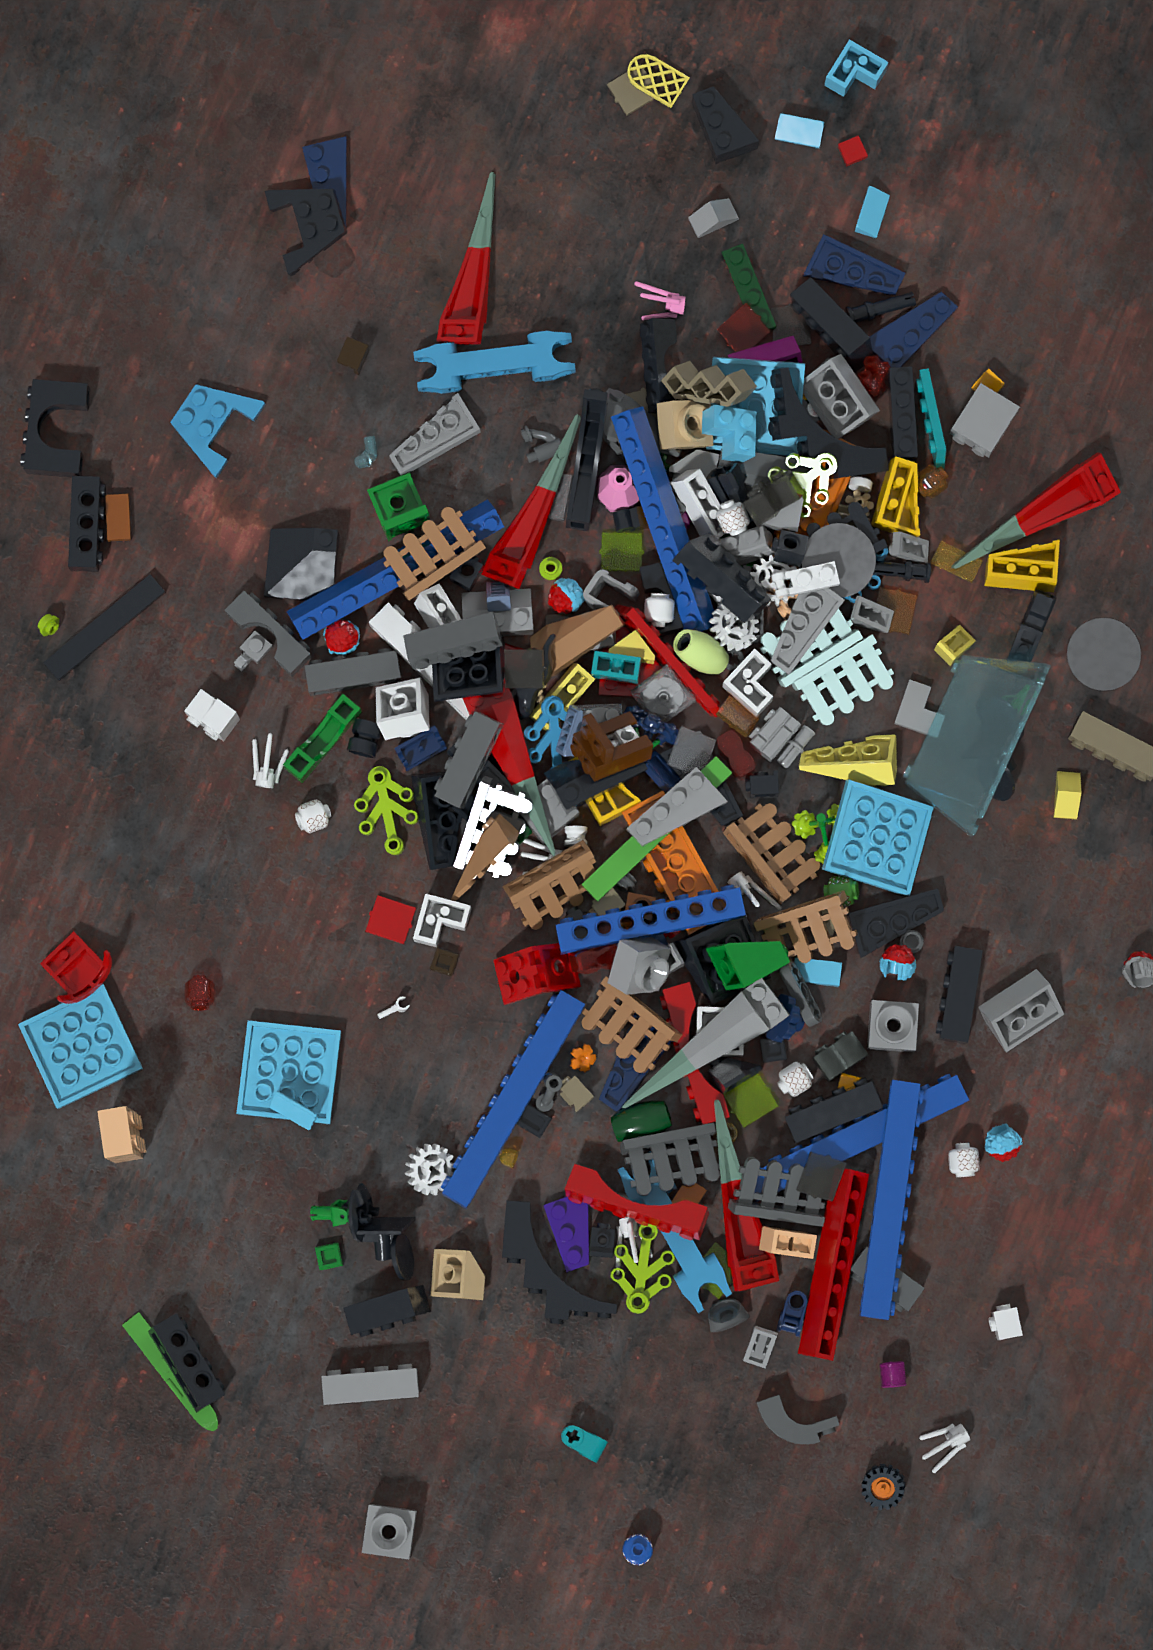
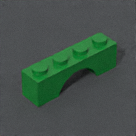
(317, 746)

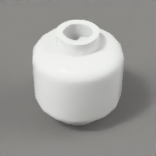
(659, 609)

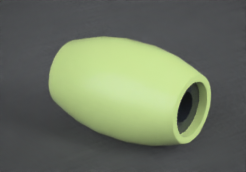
(700, 651)

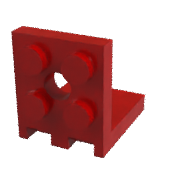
(535, 972)

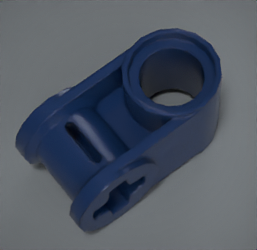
(792, 1315)

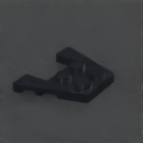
(317, 219)

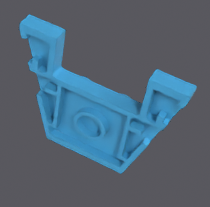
(204, 416)

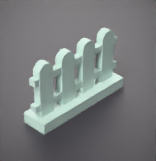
(827, 648)
(851, 670)

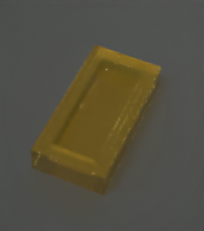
(947, 555)

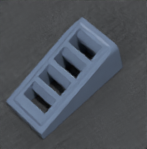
(498, 596)
(571, 725)

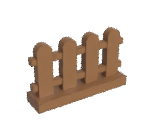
(444, 551)
(766, 870)
(545, 877)
(816, 921)
(640, 1026)

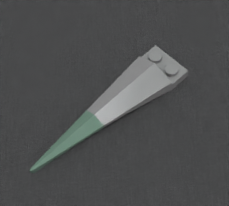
(742, 1020)

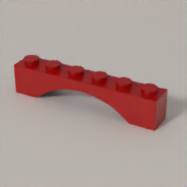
(680, 1006)
(681, 1217)

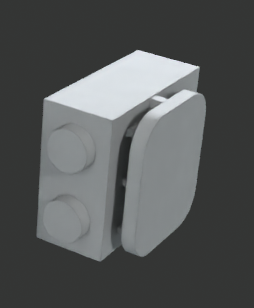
(984, 421)

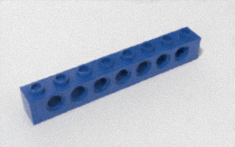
(729, 894)

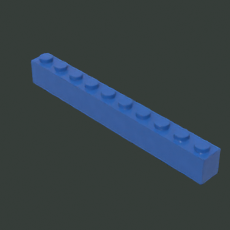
(662, 515)
(378, 580)
(513, 1099)
(869, 1131)
(890, 1200)

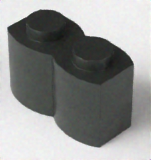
(840, 1055)

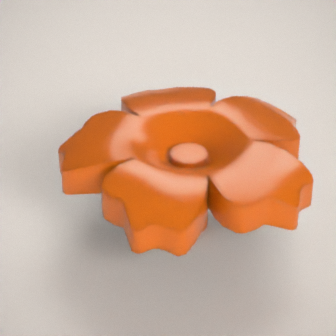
(583, 1057)

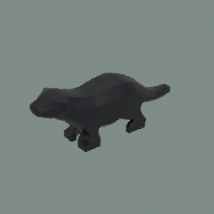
(528, 696)

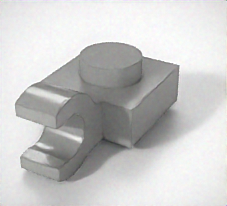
(254, 649)

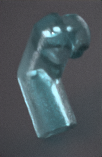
(369, 455)

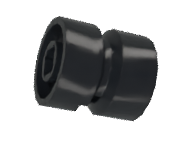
(364, 738)

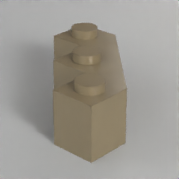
(708, 385)

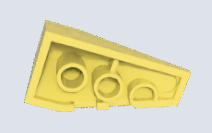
(863, 762)

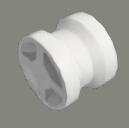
(575, 835)

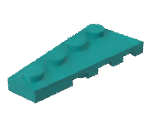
(932, 421)

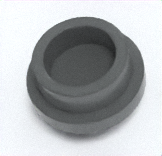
(627, 883)
(913, 940)

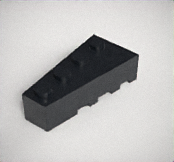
(831, 323)

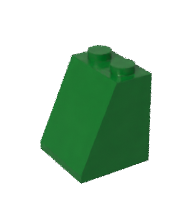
(747, 961)

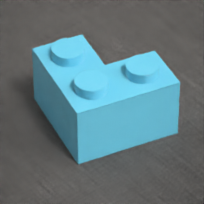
(858, 64)
(736, 428)

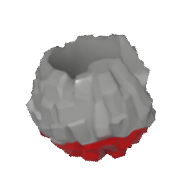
(1139, 969)

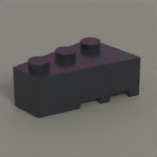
(387, 1310)

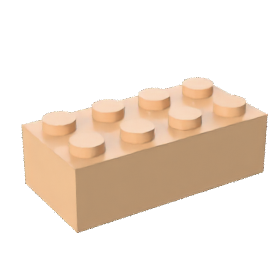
(121, 1134)

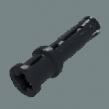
(870, 310)
(905, 570)

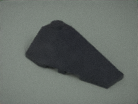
(437, 821)

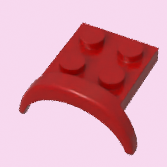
(77, 969)

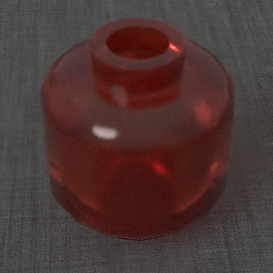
(199, 993)

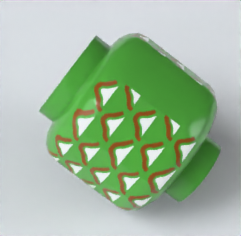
(841, 883)

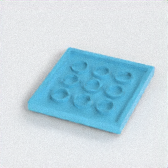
(762, 400)
(877, 838)
(80, 1047)
(291, 1061)

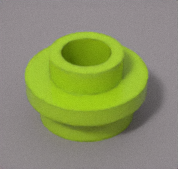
(550, 575)
(48, 624)

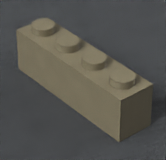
(1113, 745)

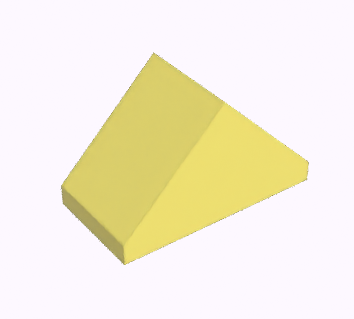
(954, 644)
(634, 646)
(1067, 795)

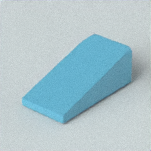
(820, 972)

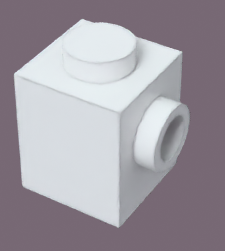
(1005, 1322)

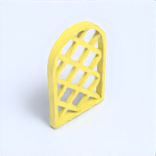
(657, 62)

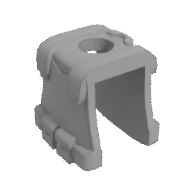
(598, 582)

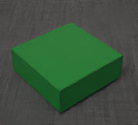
(329, 1256)

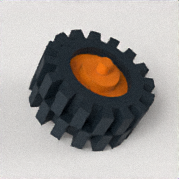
(883, 1486)

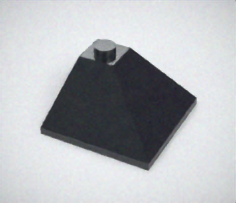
(301, 562)
(470, 675)
(698, 962)

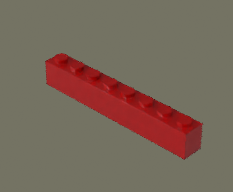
(833, 1267)

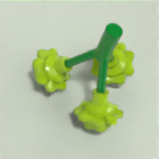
(805, 824)

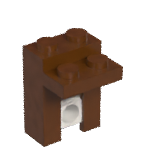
(609, 745)

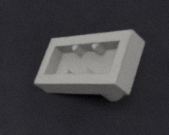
(909, 548)

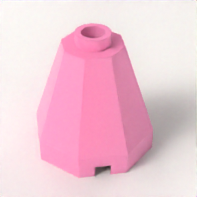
(617, 488)

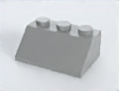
(838, 397)
(511, 623)
(1021, 1010)

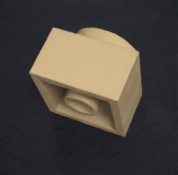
(682, 425)

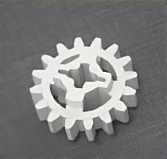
(768, 570)
(737, 637)
(420, 1172)

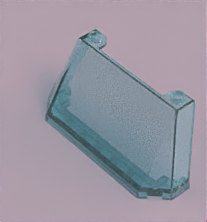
(974, 736)

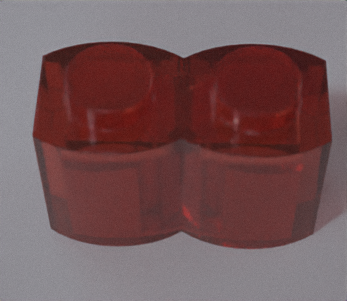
(739, 760)
(593, 960)

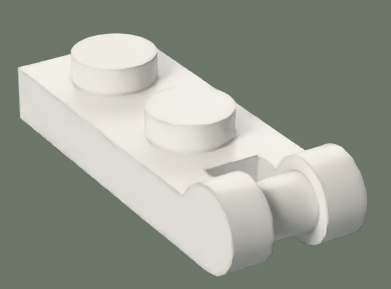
(806, 579)

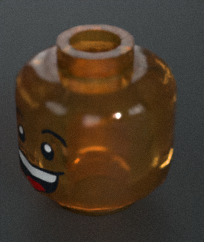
(932, 481)

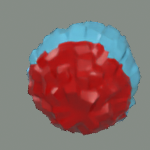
(565, 596)
(341, 637)
(899, 961)
(1003, 1142)

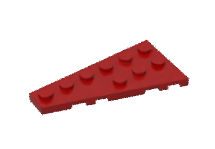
(665, 655)

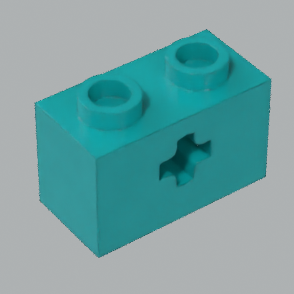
(616, 667)

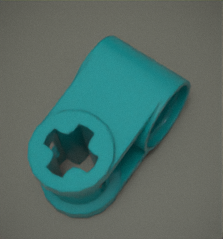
(587, 1444)

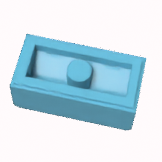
(799, 130)
(872, 212)
(293, 1110)

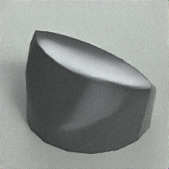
(726, 1314)

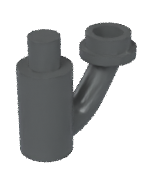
(543, 451)
(553, 1083)

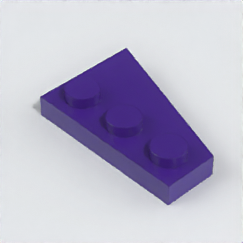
(570, 1231)

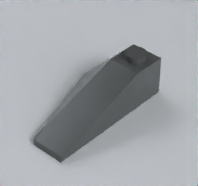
(619, 403)
(757, 468)

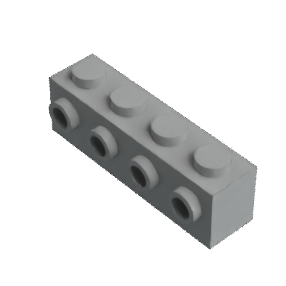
(370, 1386)

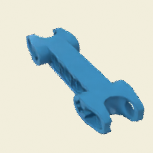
(456, 366)
(695, 1269)

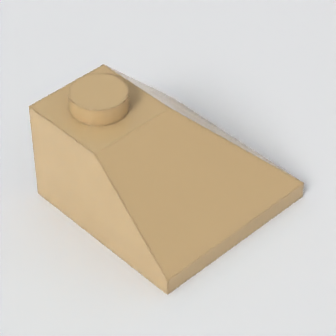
(456, 1275)

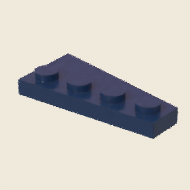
(327, 167)
(850, 267)
(908, 333)
(623, 1078)

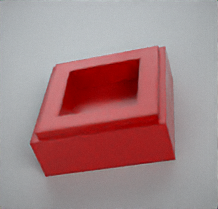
(852, 150)

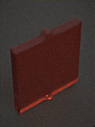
(743, 329)

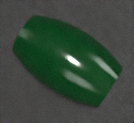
(641, 1120)

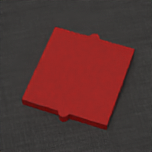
(390, 919)

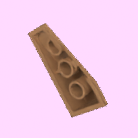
(577, 635)
(492, 845)

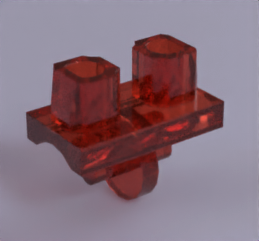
(874, 375)

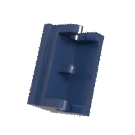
(420, 748)

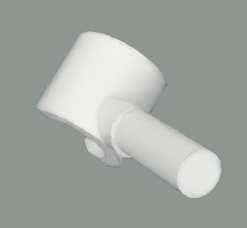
(394, 1008)

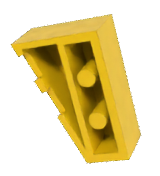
(897, 502)
(1024, 568)
(612, 803)

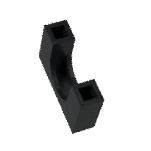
(44, 399)

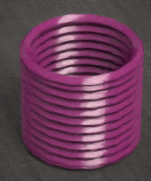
(892, 1374)

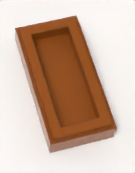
(118, 517)

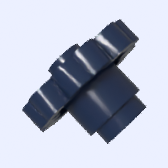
(789, 1025)

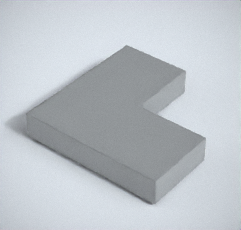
(912, 711)

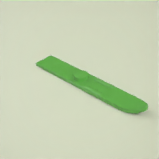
(138, 1330)

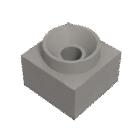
(639, 965)
(907, 1019)
(377, 1543)

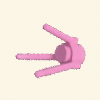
(674, 302)

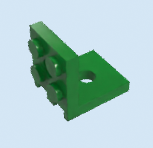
(399, 520)

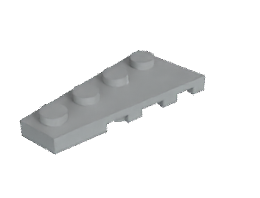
(443, 432)
(805, 623)
(683, 803)

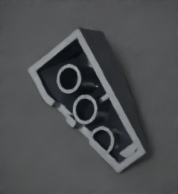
(577, 788)
(731, 1073)

